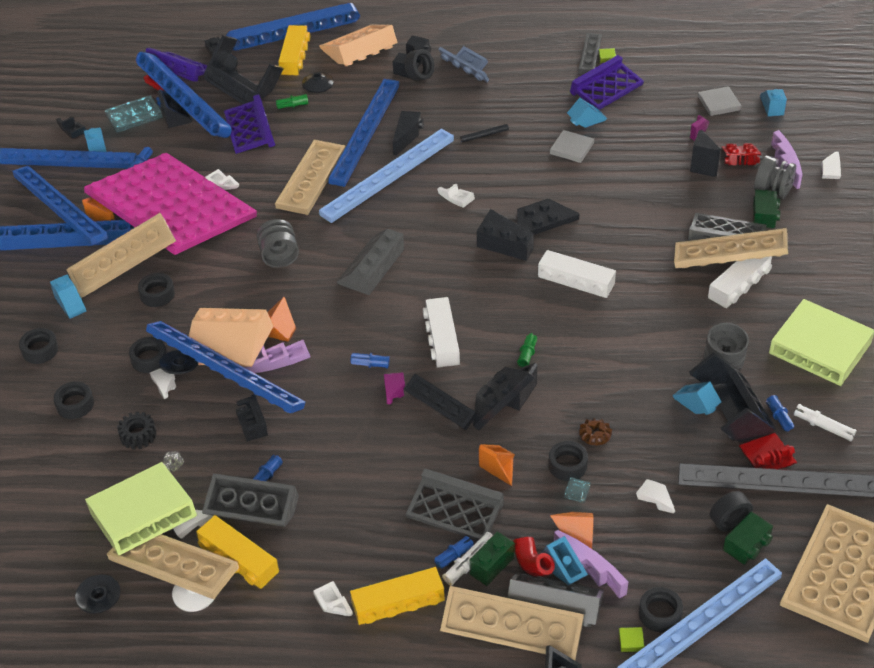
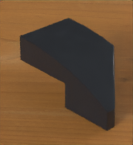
(71, 127)

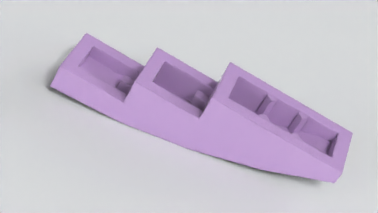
(785, 152)
(279, 356)
(596, 566)

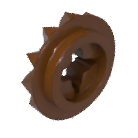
(599, 437)

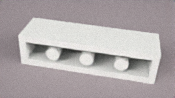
(576, 273)
(738, 280)
(442, 332)

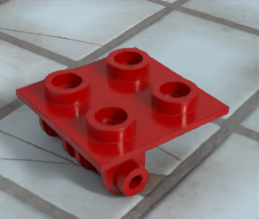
(748, 152)
(769, 452)

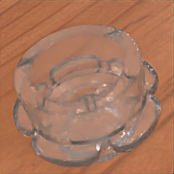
(168, 461)

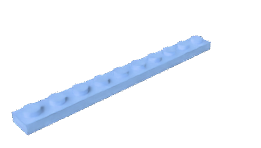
(385, 176)
(705, 617)

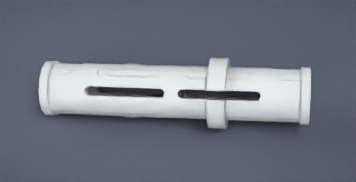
(824, 422)
(462, 565)

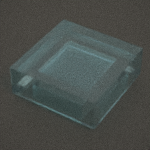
(577, 490)

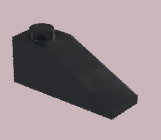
(407, 130)

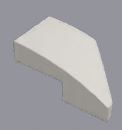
(831, 167)
(222, 181)
(458, 197)
(164, 381)
(656, 493)
(186, 527)
(331, 600)

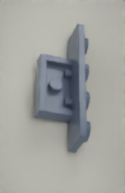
(468, 60)

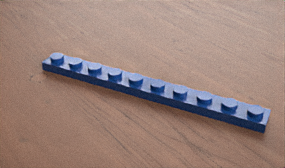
(363, 133)
(66, 158)
(60, 205)
(227, 367)

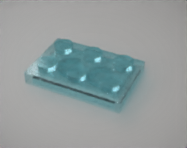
(133, 113)

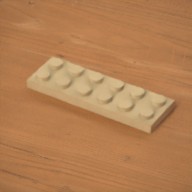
(310, 177)
(731, 248)
(121, 255)
(179, 564)
(511, 622)

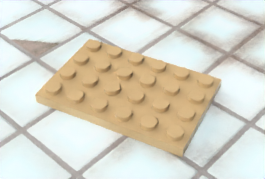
(837, 575)

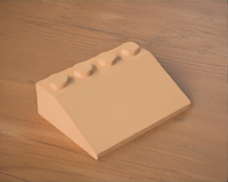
(360, 44)
(232, 332)

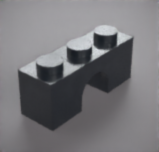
(413, 44)

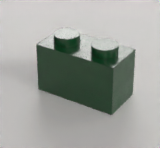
(765, 208)
(748, 538)
(491, 558)

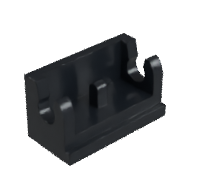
(251, 418)

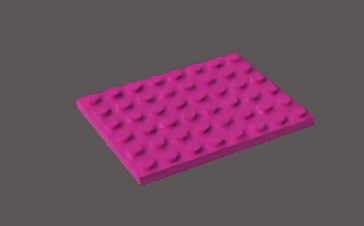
(188, 201)

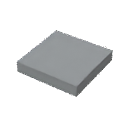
(719, 101)
(572, 146)

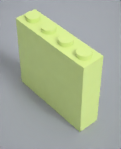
(821, 342)
(141, 508)

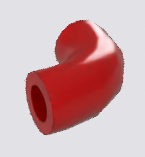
(530, 561)

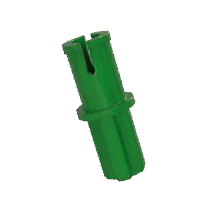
(292, 101)
(527, 350)

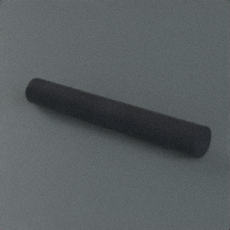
(483, 133)

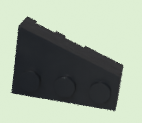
(504, 236)

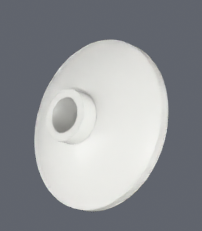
(189, 600)

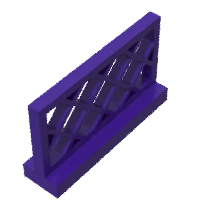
(180, 65)
(598, 75)
(260, 121)

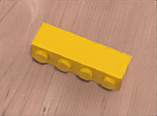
(294, 49)
(254, 562)
(397, 596)

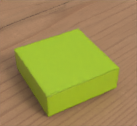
(606, 54)
(631, 639)

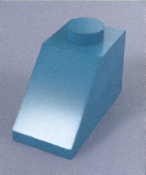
(774, 102)
(585, 114)
(95, 140)
(67, 296)
(698, 397)
(567, 565)

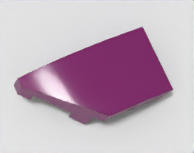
(700, 124)
(394, 386)

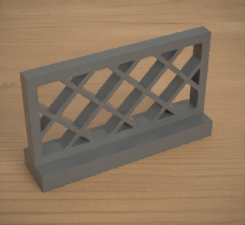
(699, 230)
(458, 488)

